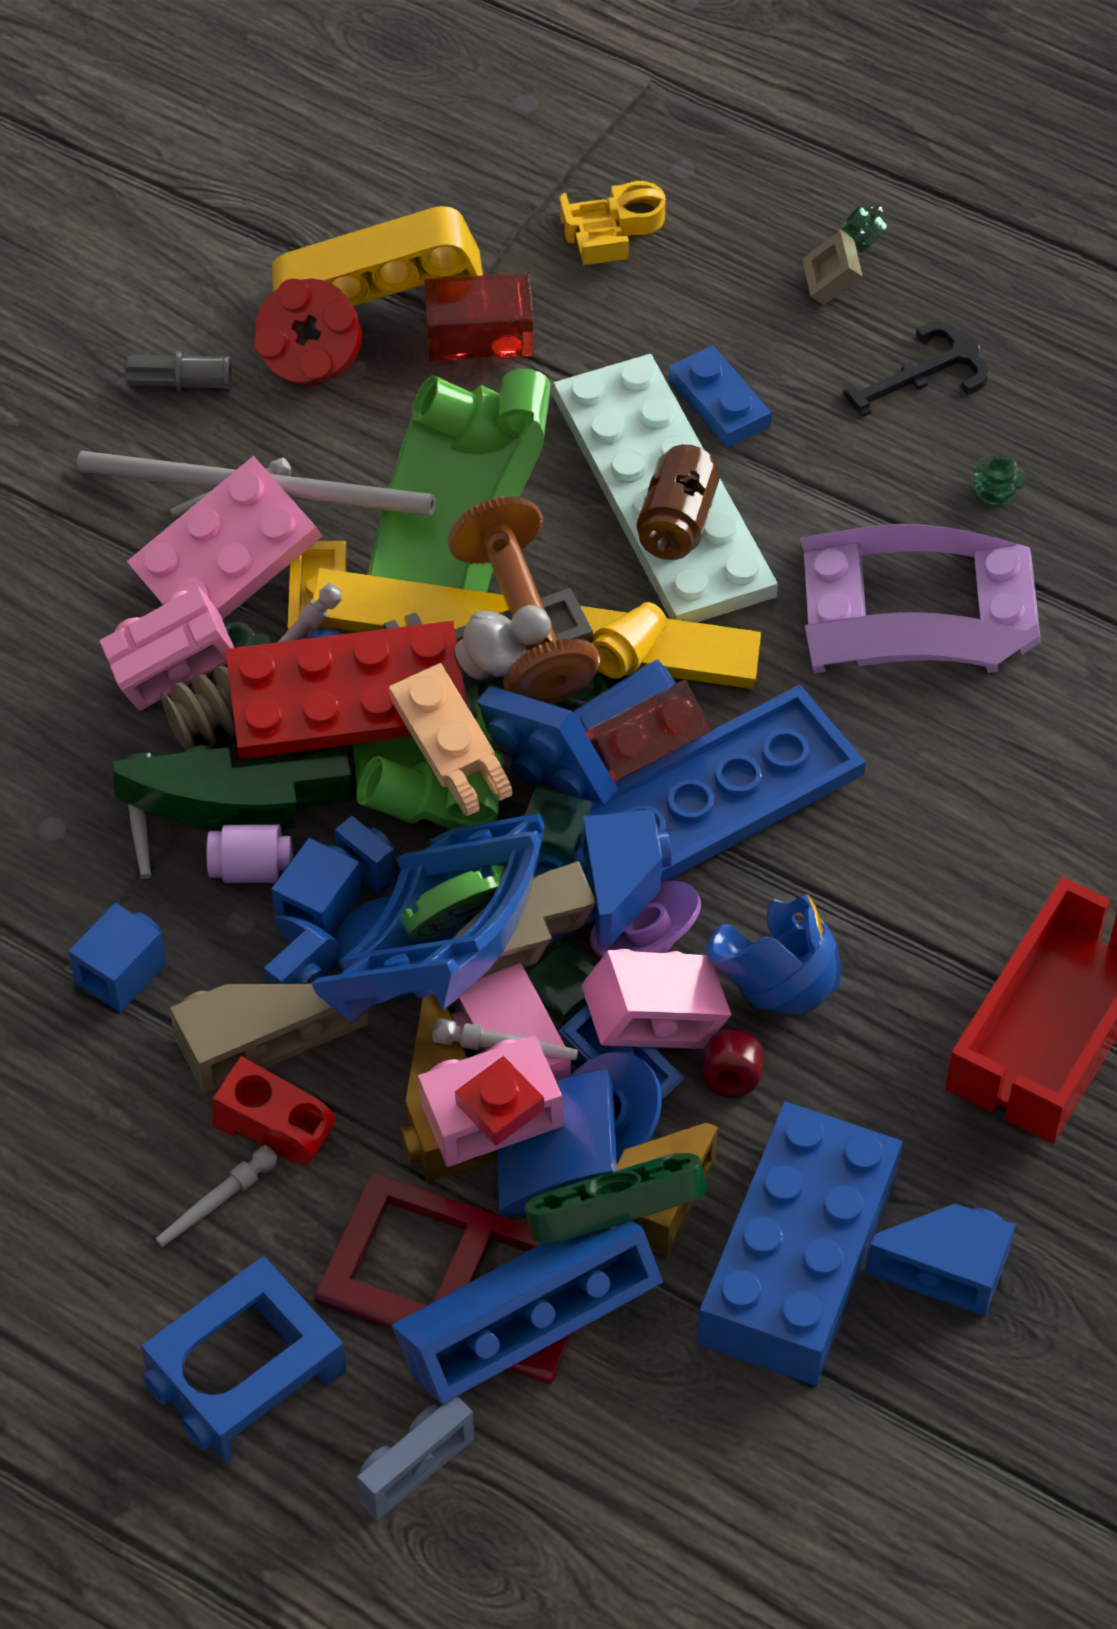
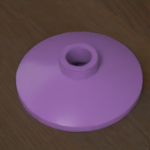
(660, 923)

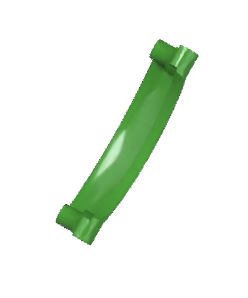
(464, 453)

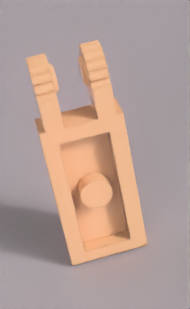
(448, 735)

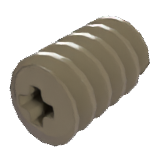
(200, 709)

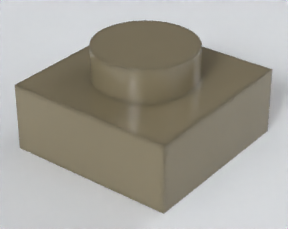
(832, 267)

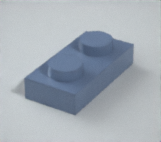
(431, 1442)

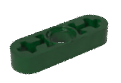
(615, 1198)

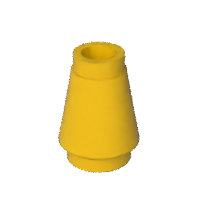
(628, 640)

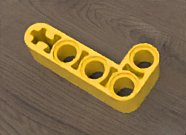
(387, 256)

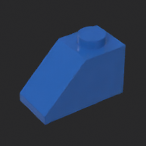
(623, 867)
(945, 1255)

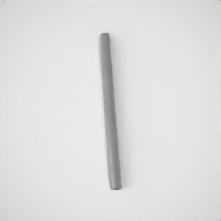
(295, 487)

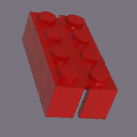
(1044, 1018)

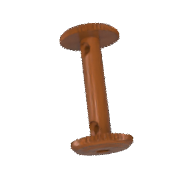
(495, 535)

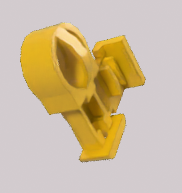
(602, 221)

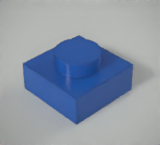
(372, 852)

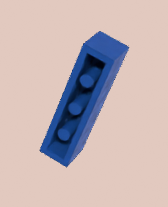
(524, 1307)

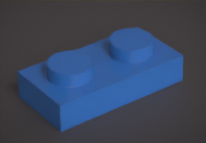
(720, 396)

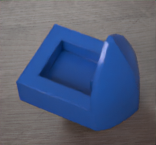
(308, 955)

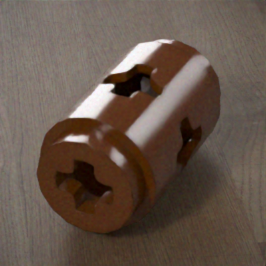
(678, 502)

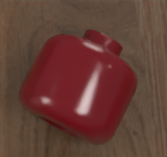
(732, 1063)

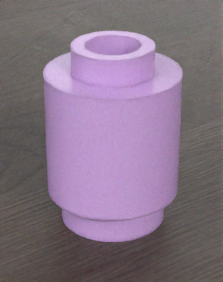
(248, 853)

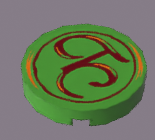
(451, 904)

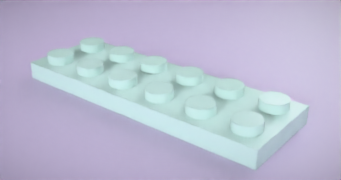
(623, 426)

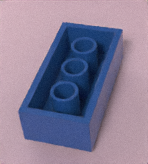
(799, 1243)

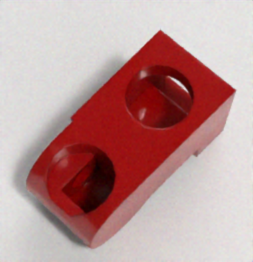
(271, 1112)

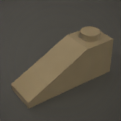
(252, 1022)

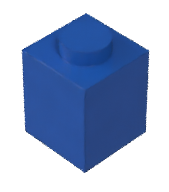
(318, 886)
(118, 956)

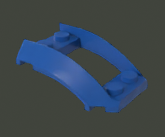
(393, 965)

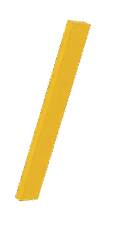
(684, 647)

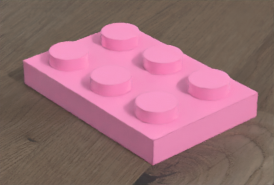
(228, 541)

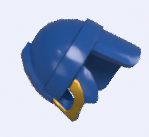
(785, 971)

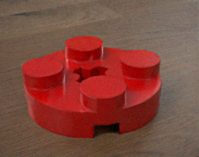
(295, 304)

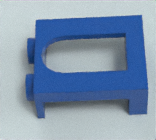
(220, 1417)

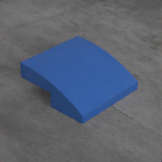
(564, 1155)

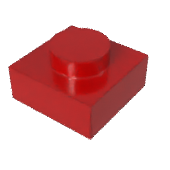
(499, 1100)

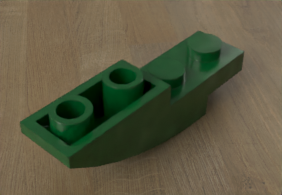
(207, 792)

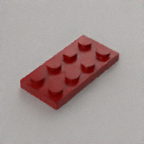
(331, 687)

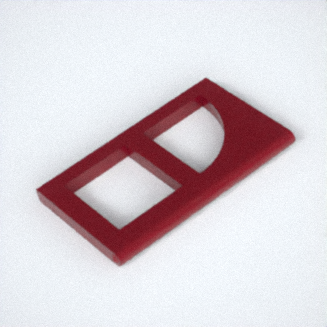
(384, 1308)

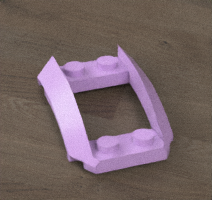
(844, 633)

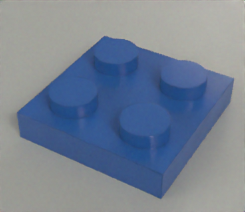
(546, 745)

